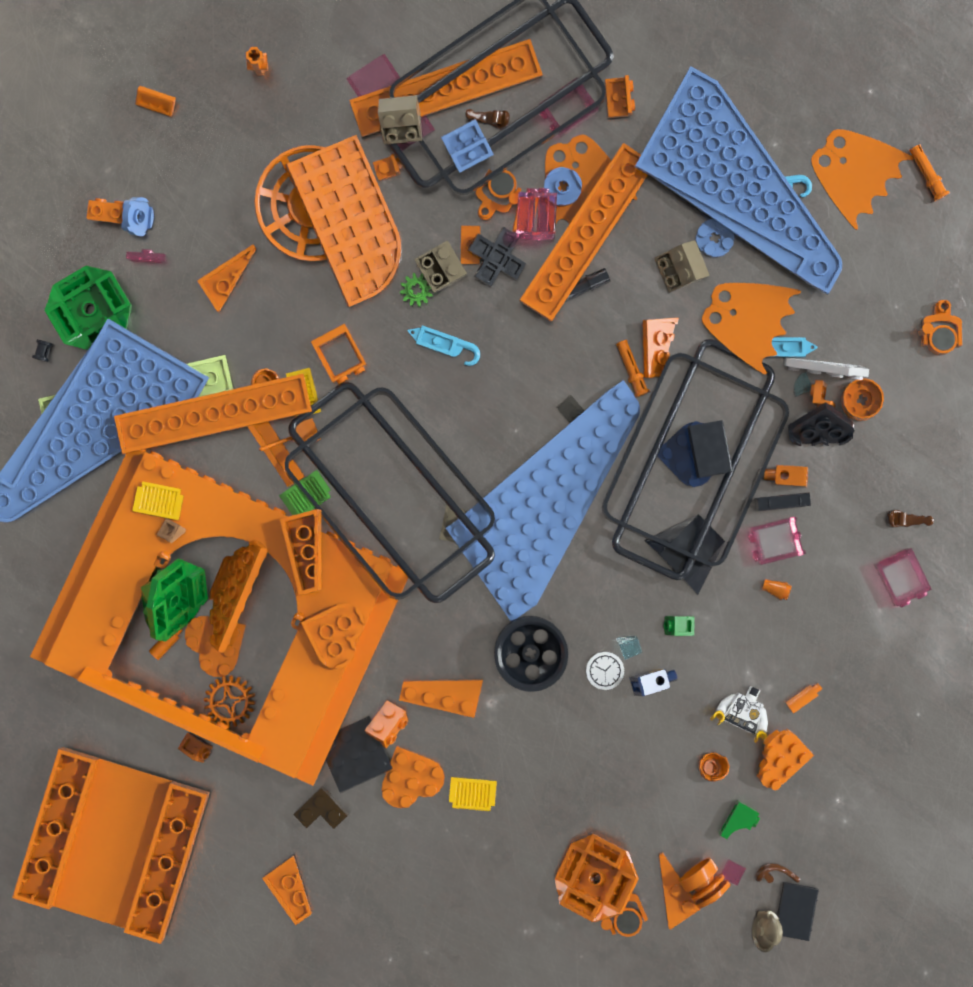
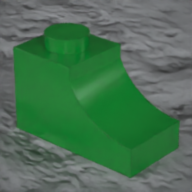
(739, 818)

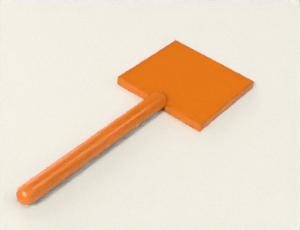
(305, 429)

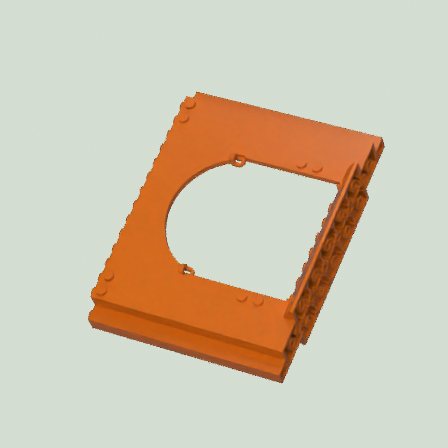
(121, 556)

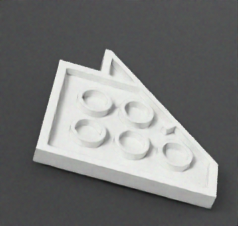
(830, 368)

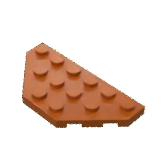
(232, 589)

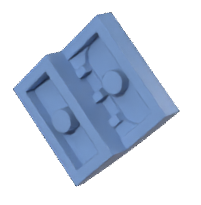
(467, 145)

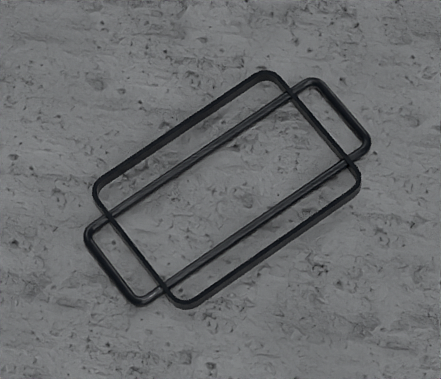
(592, 72)
(303, 446)
(692, 556)

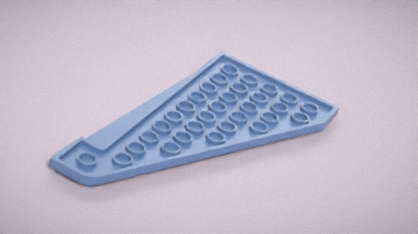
(724, 170)
(79, 425)
(546, 502)

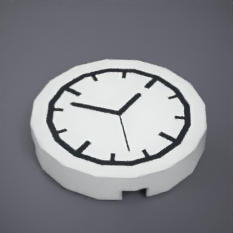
(605, 670)

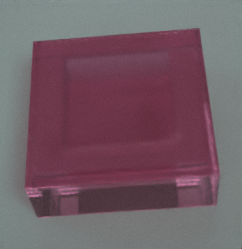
(733, 872)

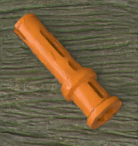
(933, 181)
(635, 377)

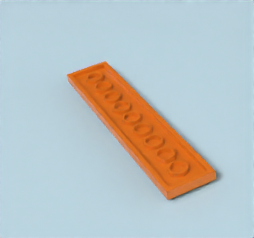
(494, 73)
(585, 234)
(213, 413)

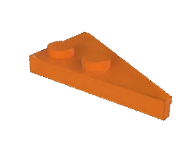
(222, 280)
(677, 901)

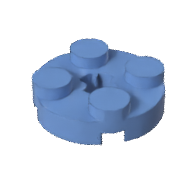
(573, 189)
(131, 209)
(709, 247)

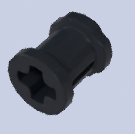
(42, 350)

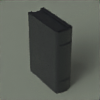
(710, 449)
(782, 501)
(797, 910)

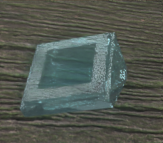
(629, 646)

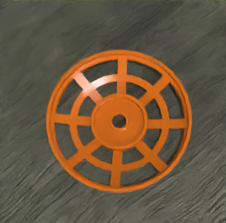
(294, 205)

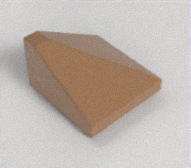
(170, 531)

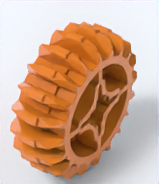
(227, 692)

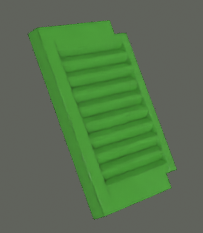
(316, 488)

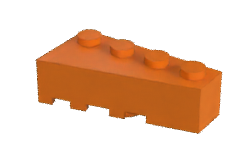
(303, 544)
(453, 696)

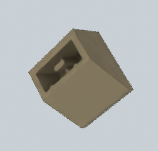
(400, 119)
(682, 266)
(441, 267)

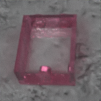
(776, 541)
(903, 577)

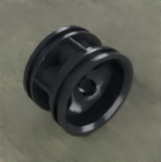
(548, 673)

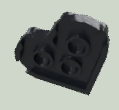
(821, 426)

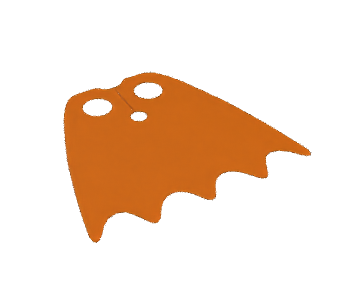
(590, 169)
(863, 174)
(756, 321)

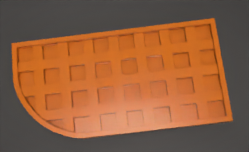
(349, 218)

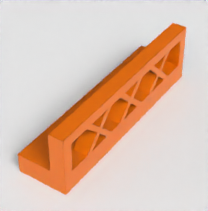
(277, 455)

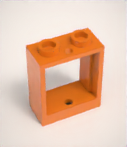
(327, 338)

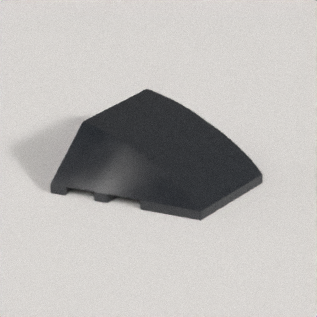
(684, 536)

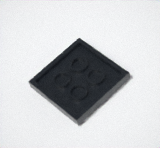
(356, 756)

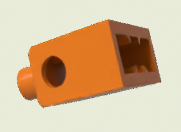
(797, 475)

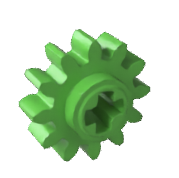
(410, 293)

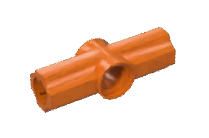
(256, 61)

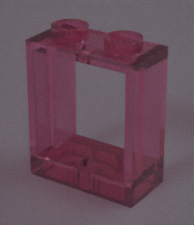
(585, 98)
(546, 214)

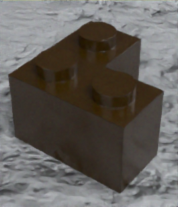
(321, 804)

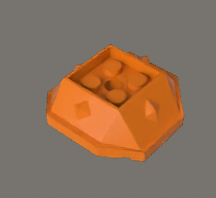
(577, 876)

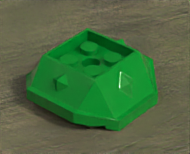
(74, 293)
(173, 598)

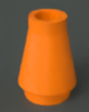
(778, 589)

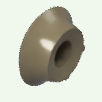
(766, 930)

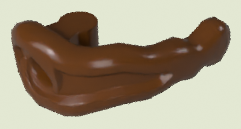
(496, 118)
(899, 518)
(763, 873)

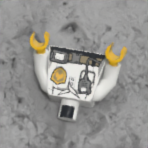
(744, 713)

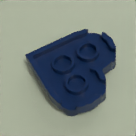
(678, 457)

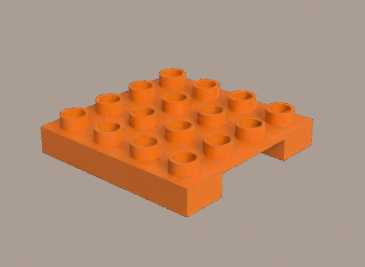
(94, 840)

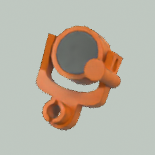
(502, 188)
(943, 337)
(629, 922)

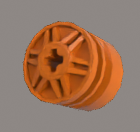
(866, 389)
(707, 887)

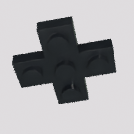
(496, 256)

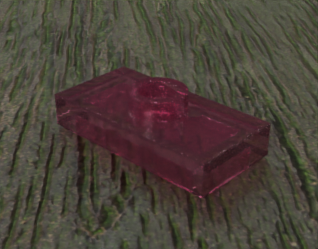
(146, 256)

